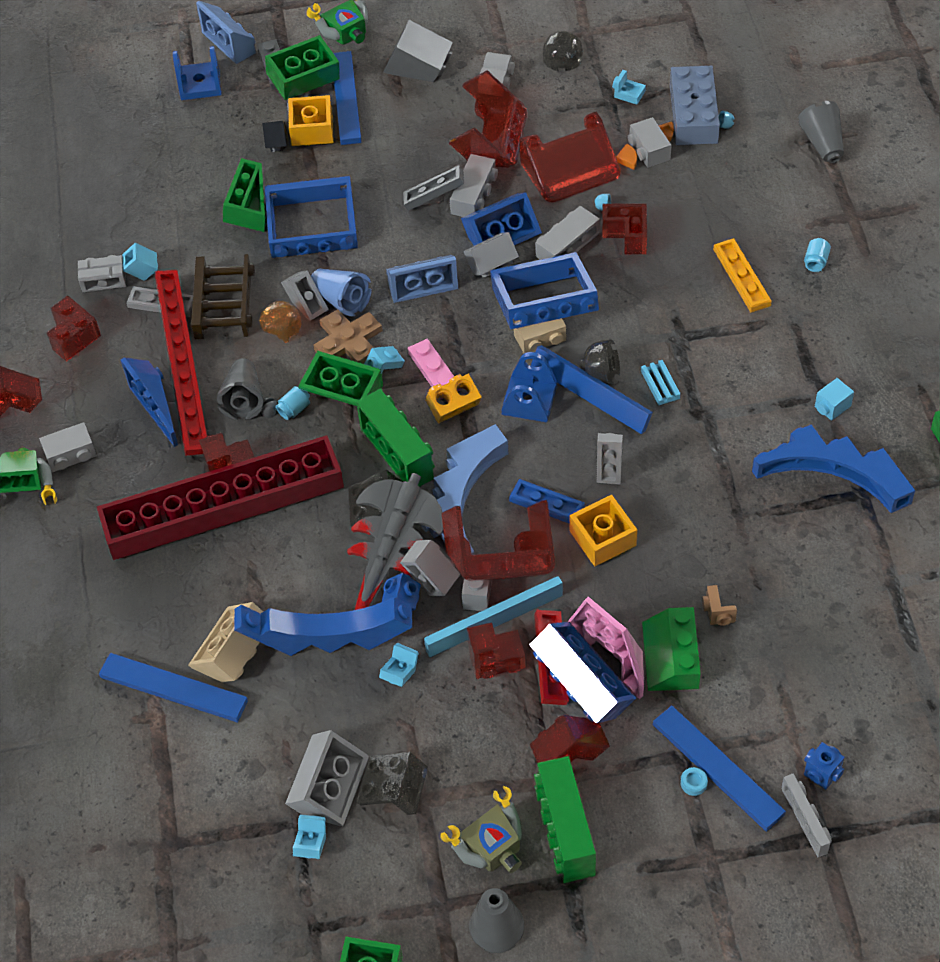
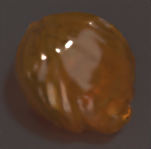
(281, 320)

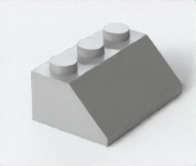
(327, 778)

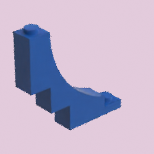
(296, 631)

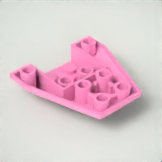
(600, 626)

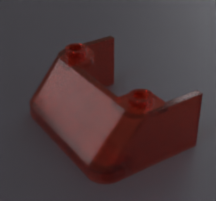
(503, 122)
(532, 548)

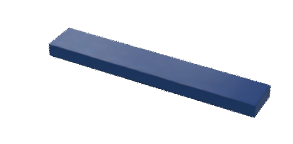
(346, 101)
(595, 391)
(173, 687)
(719, 768)

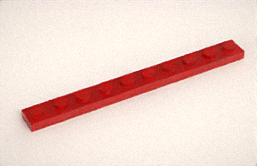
(181, 361)

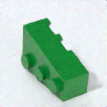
(245, 197)

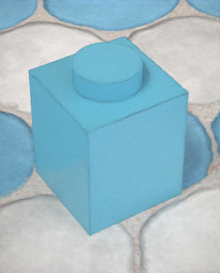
(140, 261)
(834, 399)

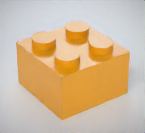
(310, 120)
(603, 530)

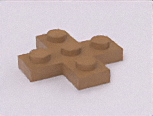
(347, 336)

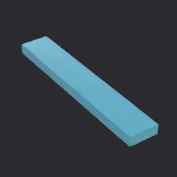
(496, 614)

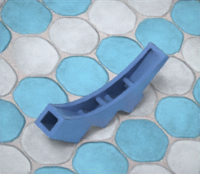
(466, 464)

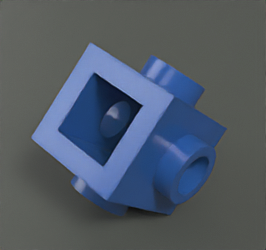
(402, 588)
(824, 765)

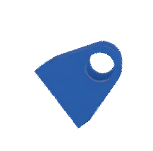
(188, 74)
(532, 381)

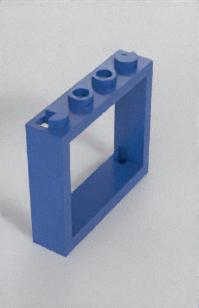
(309, 192)
(538, 273)

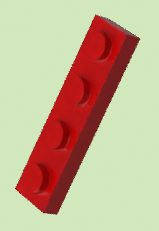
(551, 690)

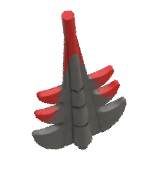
(401, 508)

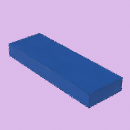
(559, 505)

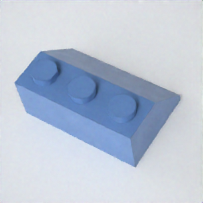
(225, 32)
(422, 278)

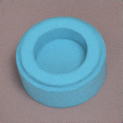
(694, 781)

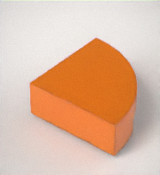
(668, 130)
(627, 157)

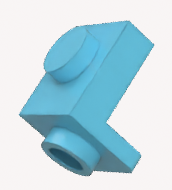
(627, 89)
(384, 358)
(400, 665)
(310, 836)

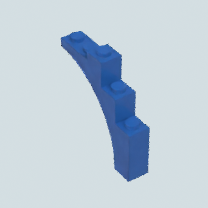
(840, 458)

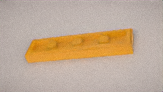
(742, 275)

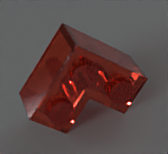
(626, 222)
(73, 328)
(18, 391)
(219, 455)
(494, 653)
(570, 737)

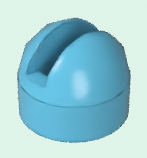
(725, 120)
(602, 199)

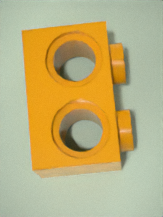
(456, 402)

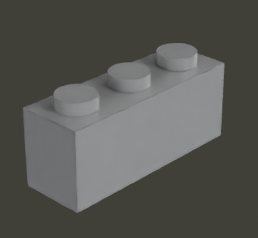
(478, 177)
(568, 235)

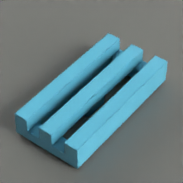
(665, 373)

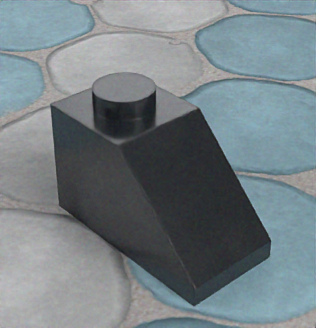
(275, 135)

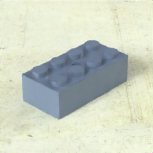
(694, 105)

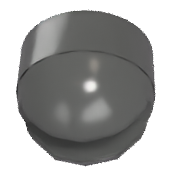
(269, 407)

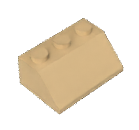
(224, 649)

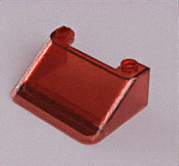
(571, 162)

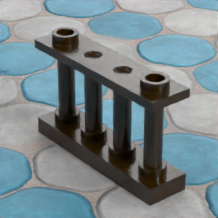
(202, 288)

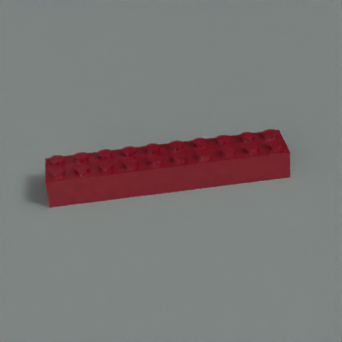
(220, 497)

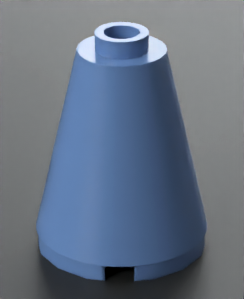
(343, 289)

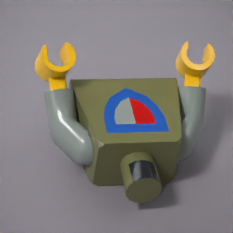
(491, 838)

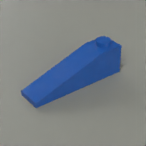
(148, 388)

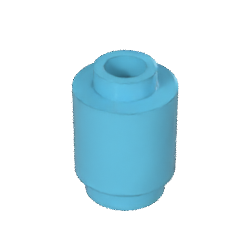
(817, 254)
(293, 403)

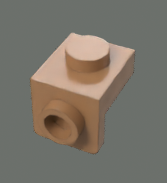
(717, 614)

